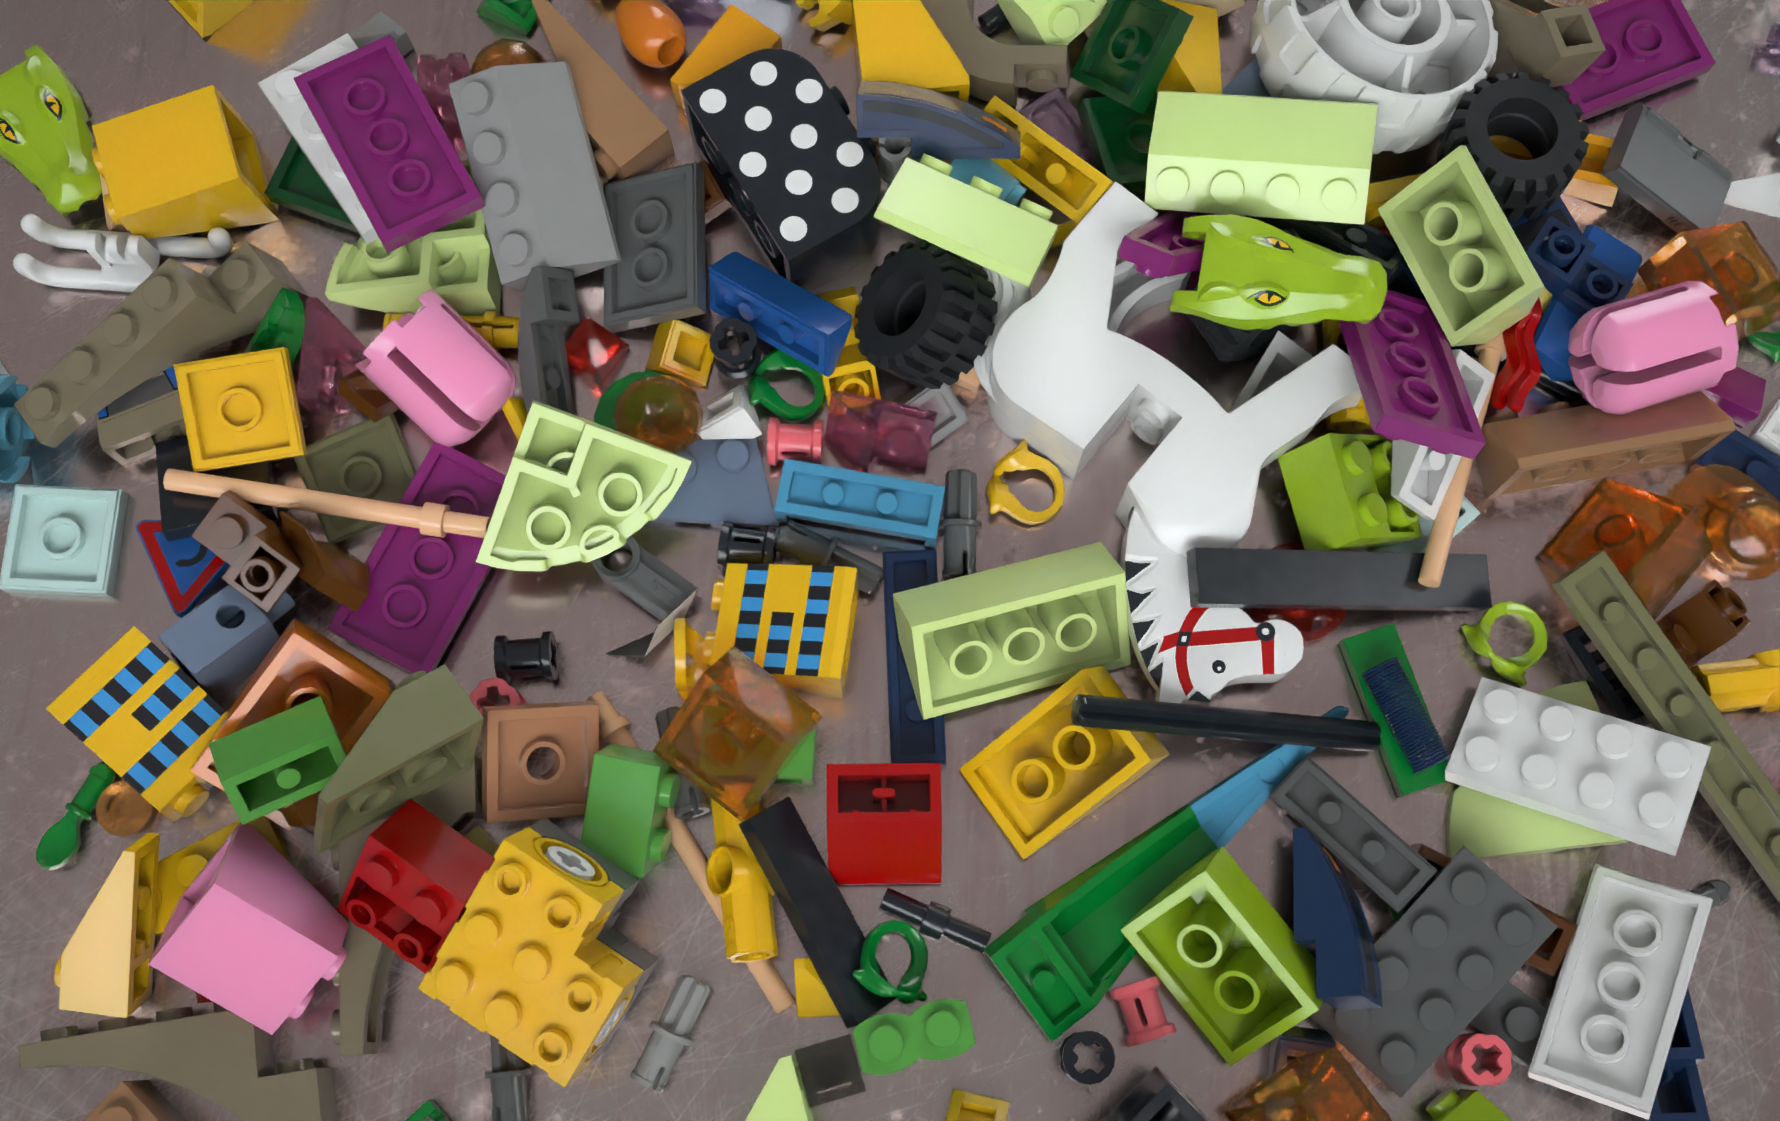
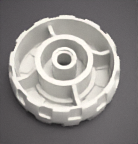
(1392, 53)

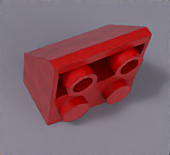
(884, 823)
(413, 883)

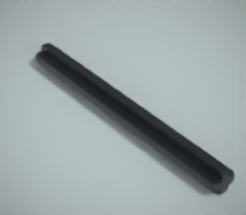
(1224, 723)

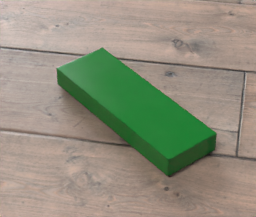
(1363, 653)

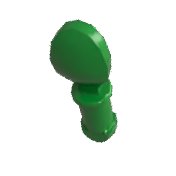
(64, 837)

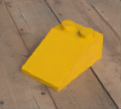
(1055, 773)

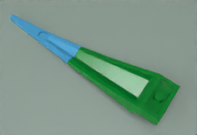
(1071, 940)

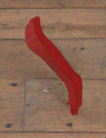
(1522, 363)

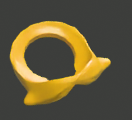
(1003, 500)
(689, 641)

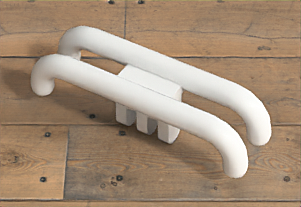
(123, 256)

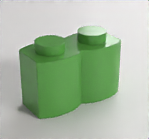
(897, 1040)

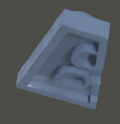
(721, 486)

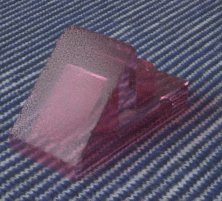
(324, 348)
(878, 428)

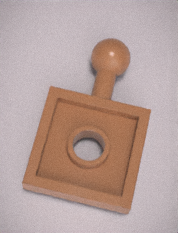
(508, 740)

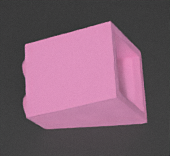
(252, 933)

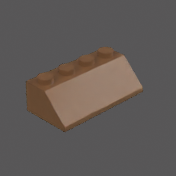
(1587, 444)

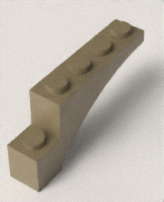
(1544, 39)
(150, 331)
(368, 959)
(205, 1053)

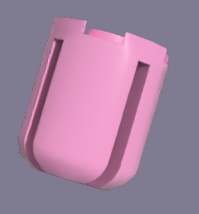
(1651, 348)
(439, 371)

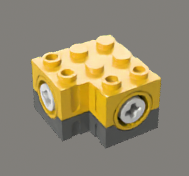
(541, 953)

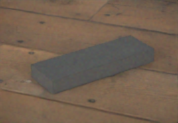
(1353, 834)

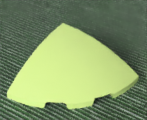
(450, 260)
(575, 492)
(1505, 829)

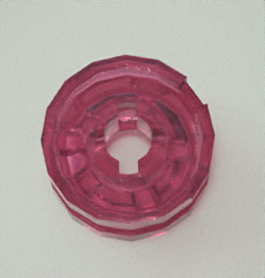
(434, 81)

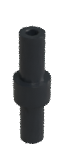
(935, 920)

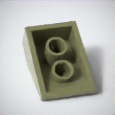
(410, 748)

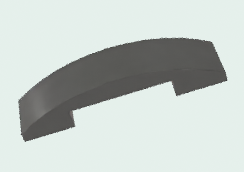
(542, 357)

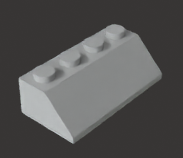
(534, 170)

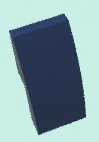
(1570, 272)

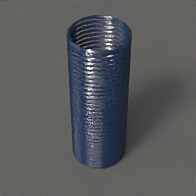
(1417, 744)

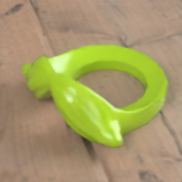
(1512, 667)

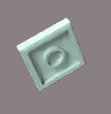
(63, 540)

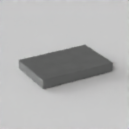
(661, 248)

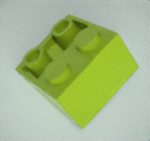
(1344, 494)

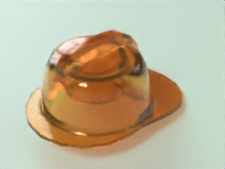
(1737, 517)

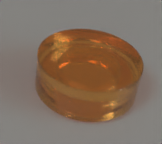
(124, 811)

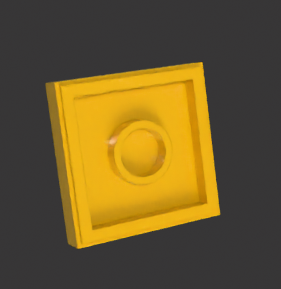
(240, 409)

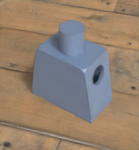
(224, 640)

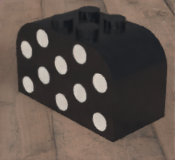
(789, 163)

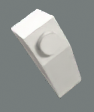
(1423, 475)

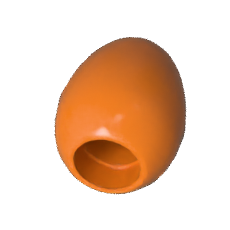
(651, 32)

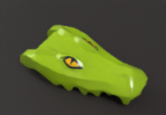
(48, 132)
(1270, 278)

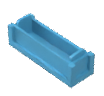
(859, 501)

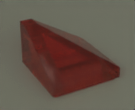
(593, 351)

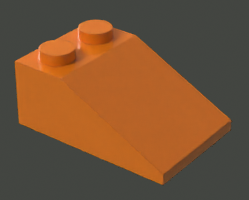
(292, 673)

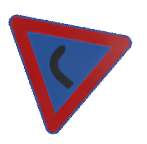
(181, 565)

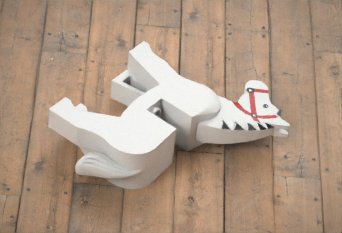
(1070, 380)

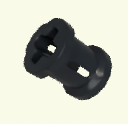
(746, 338)
(746, 545)
(526, 657)
(1104, 1056)

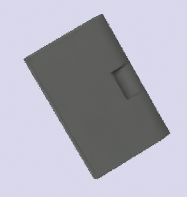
(1666, 171)

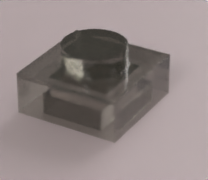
(830, 1070)

